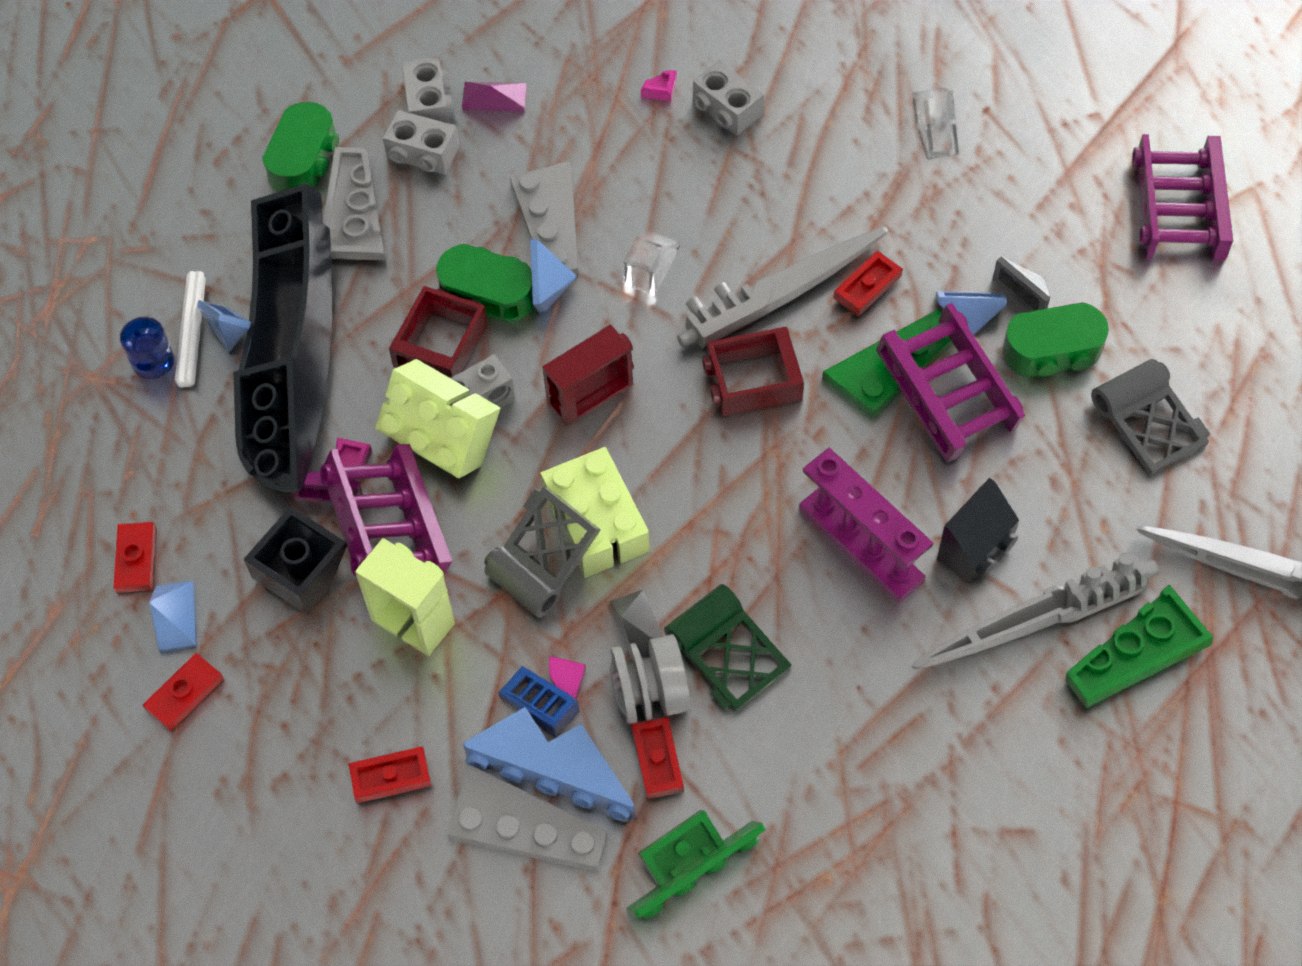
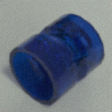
(147, 347)

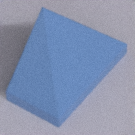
(549, 276)
(975, 306)
(225, 322)
(174, 616)

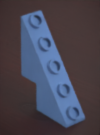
(562, 766)

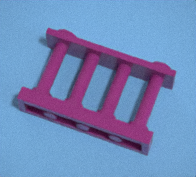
(1211, 183)
(932, 408)
(409, 496)
(865, 525)

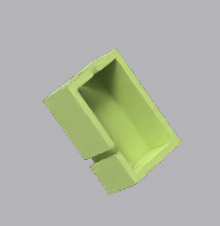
(422, 417)
(599, 494)
(402, 588)

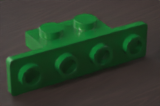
(686, 855)

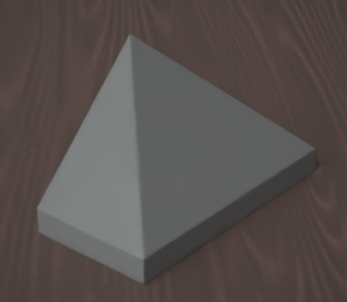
(1022, 284)
(636, 620)

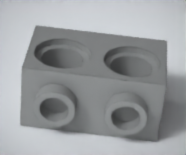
(426, 88)
(728, 98)
(421, 142)
(489, 381)

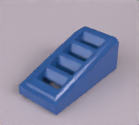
(552, 724)

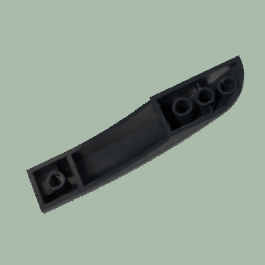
(289, 339)

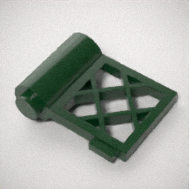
(708, 623)

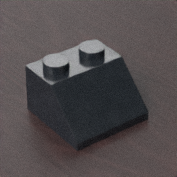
(978, 533)
(296, 560)

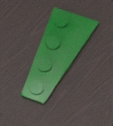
(867, 380)
(1144, 646)

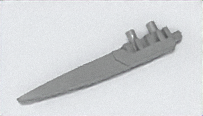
(769, 293)
(1236, 559)
(1066, 604)

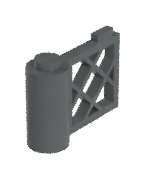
(1142, 389)
(523, 574)

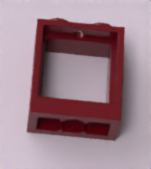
(447, 306)
(747, 347)
(588, 374)

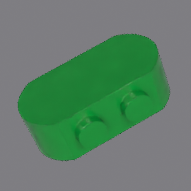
(300, 146)
(489, 278)
(1055, 339)

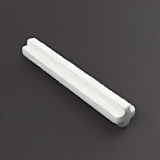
(190, 330)

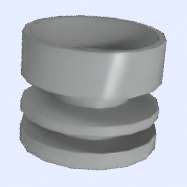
(650, 679)

